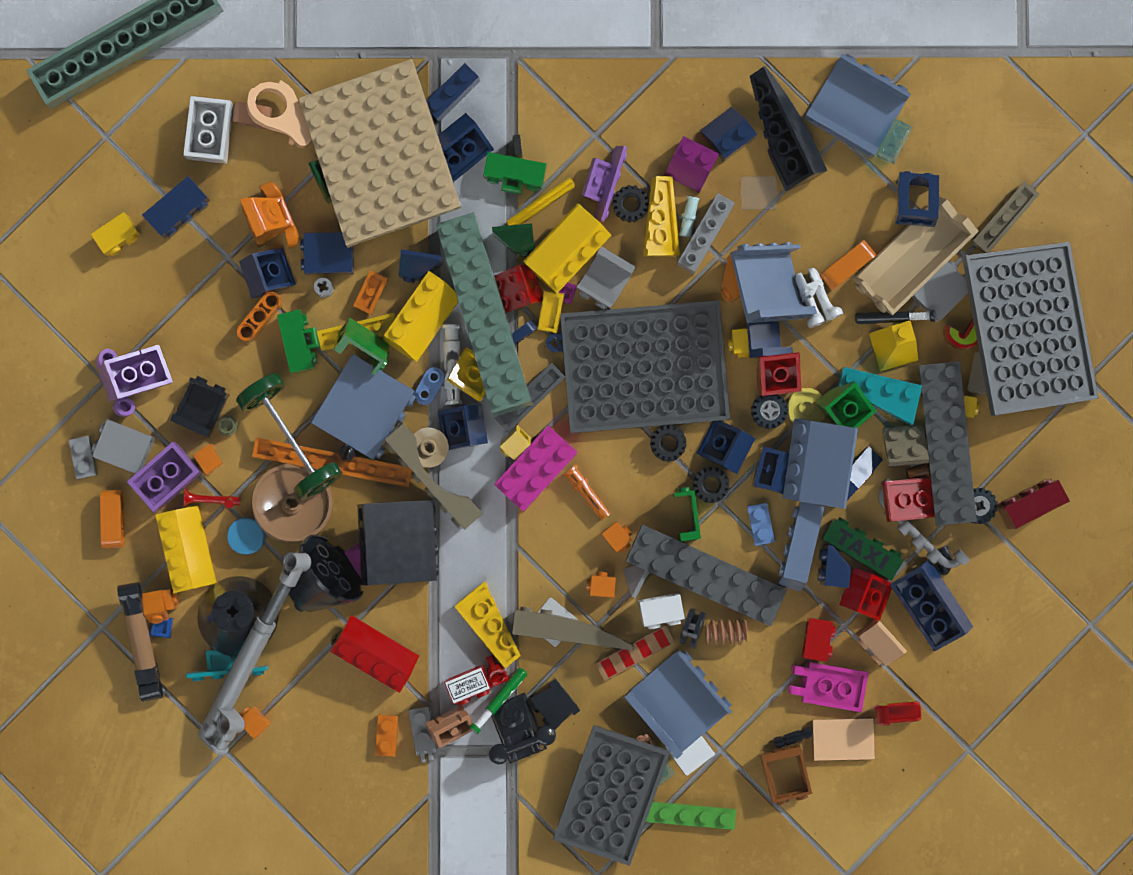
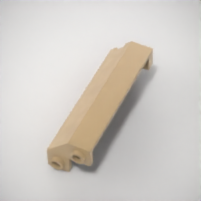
(914, 258)

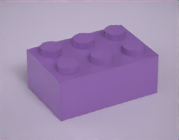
(164, 477)

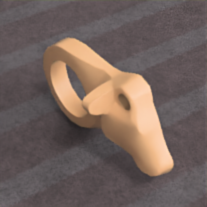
(291, 122)

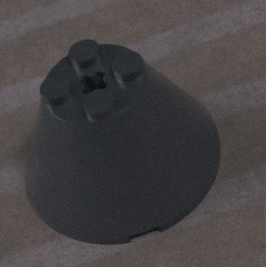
(328, 581)
(219, 604)

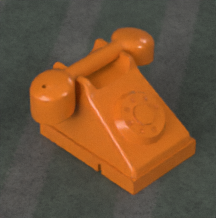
(269, 216)

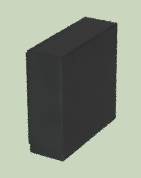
(517, 146)

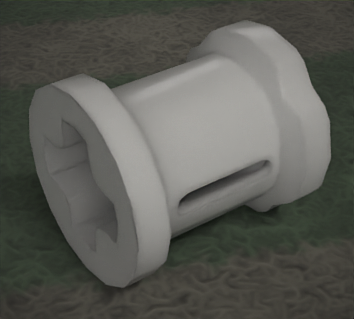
(322, 281)

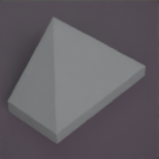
(635, 578)

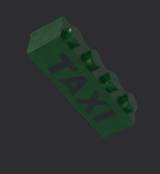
(862, 549)

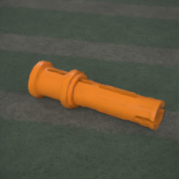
(580, 484)

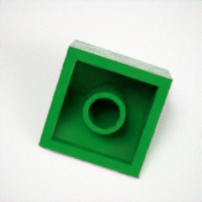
(846, 405)

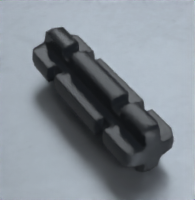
(793, 737)

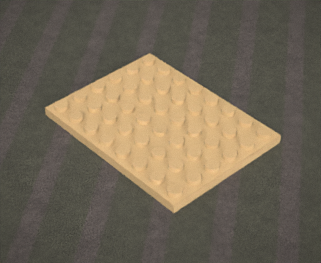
(380, 153)

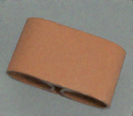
(241, 115)

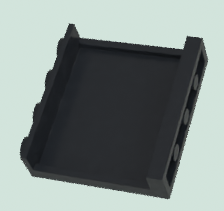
(397, 542)

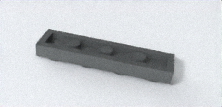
(538, 390)

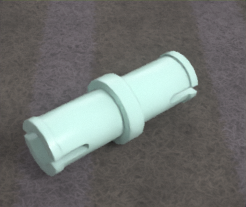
(689, 216)

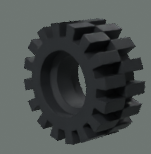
(632, 191)
(672, 431)
(722, 479)

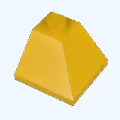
(894, 346)

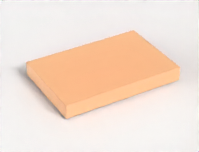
(843, 739)

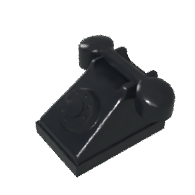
(518, 731)

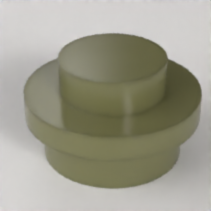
(227, 425)

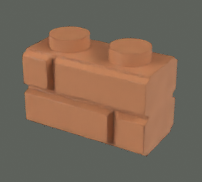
(449, 726)

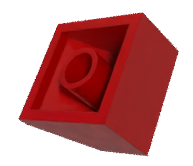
(779, 374)
(866, 594)

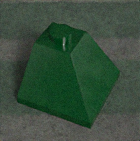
(516, 238)

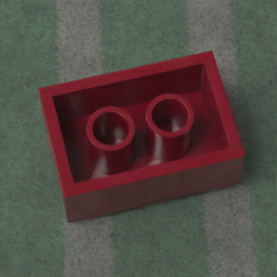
(1032, 503)

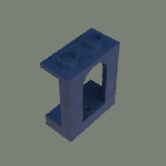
(917, 216)

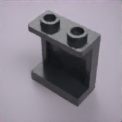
(201, 406)

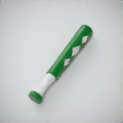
(509, 687)

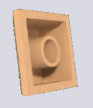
(880, 643)

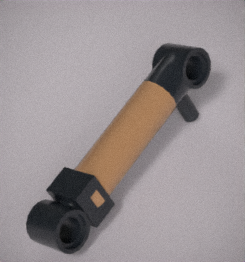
(146, 670)

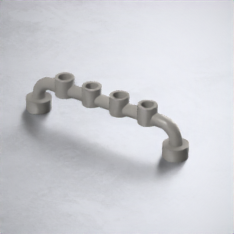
(921, 542)

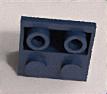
(771, 470)
(834, 568)

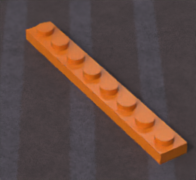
(358, 467)

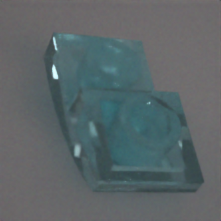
(894, 141)

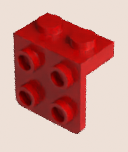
(518, 288)

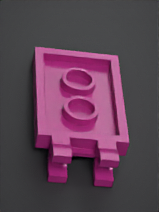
(831, 686)

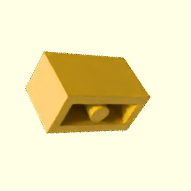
(116, 234)

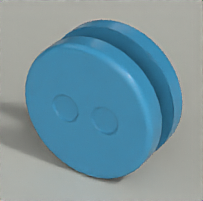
(245, 536)

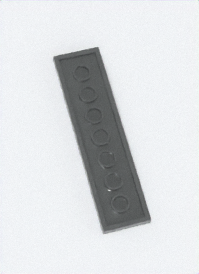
(947, 443)
(705, 575)

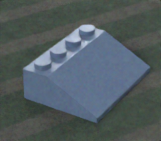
(820, 463)

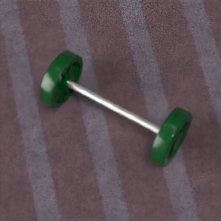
(259, 394)

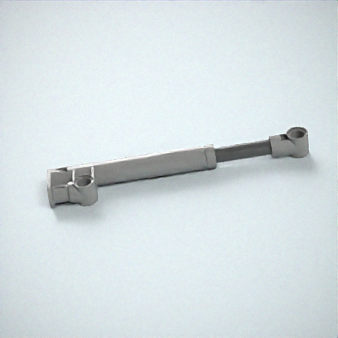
(222, 719)

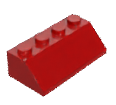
(374, 653)

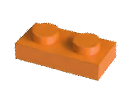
(370, 292)
(386, 735)

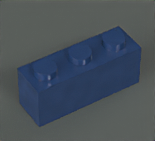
(452, 92)

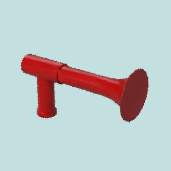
(228, 501)

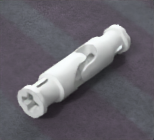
(451, 344)

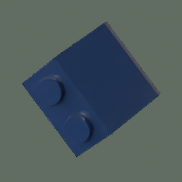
(728, 133)
(266, 272)
(463, 426)
(725, 446)

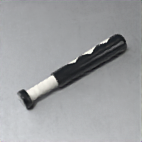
(880, 317)

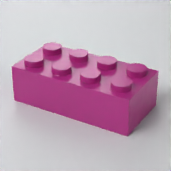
(536, 468)

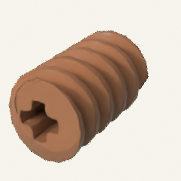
(726, 632)

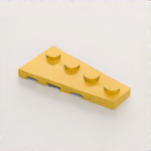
(661, 226)
(488, 624)

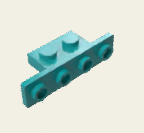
(220, 665)

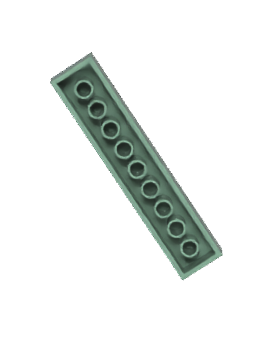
(117, 46)
(484, 314)

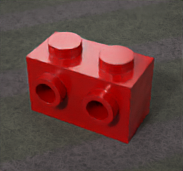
(817, 639)

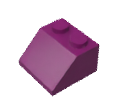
(691, 164)

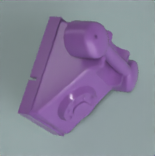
(131, 375)

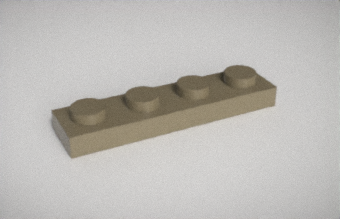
(1005, 217)

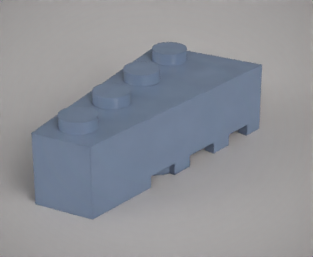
(801, 546)

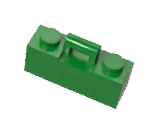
(514, 169)
(297, 351)

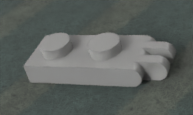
(422, 739)

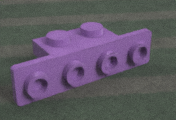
(602, 181)

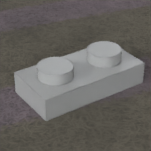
(82, 457)

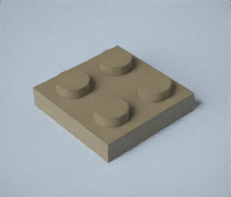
(905, 445)

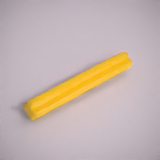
(541, 202)

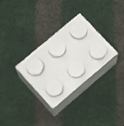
(208, 129)
(661, 610)

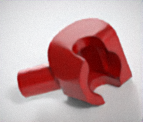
(496, 672)

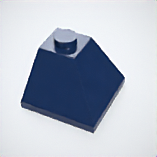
(416, 265)

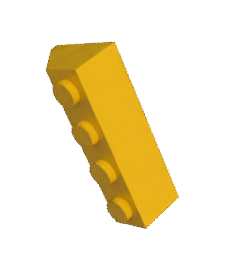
(567, 248)
(421, 317)
(186, 549)

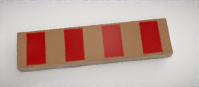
(641, 650)

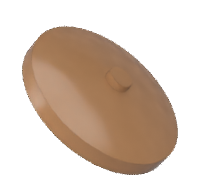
(280, 510)

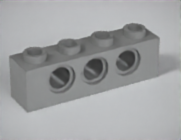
(705, 234)

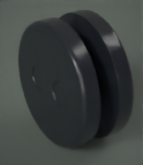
(692, 627)

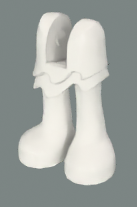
(807, 292)

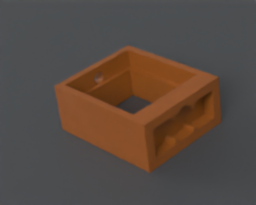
(799, 794)

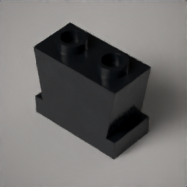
(554, 704)

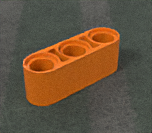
(848, 265)
(261, 306)
(112, 518)

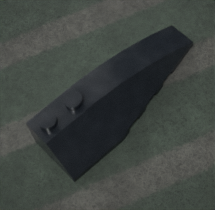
(788, 138)

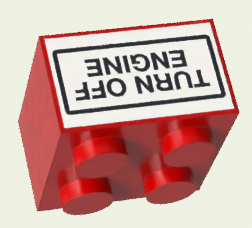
(468, 684)

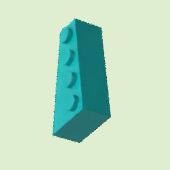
(887, 394)

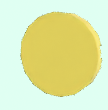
(803, 406)

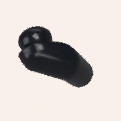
(946, 553)

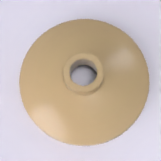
(437, 440)

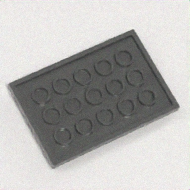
(611, 795)

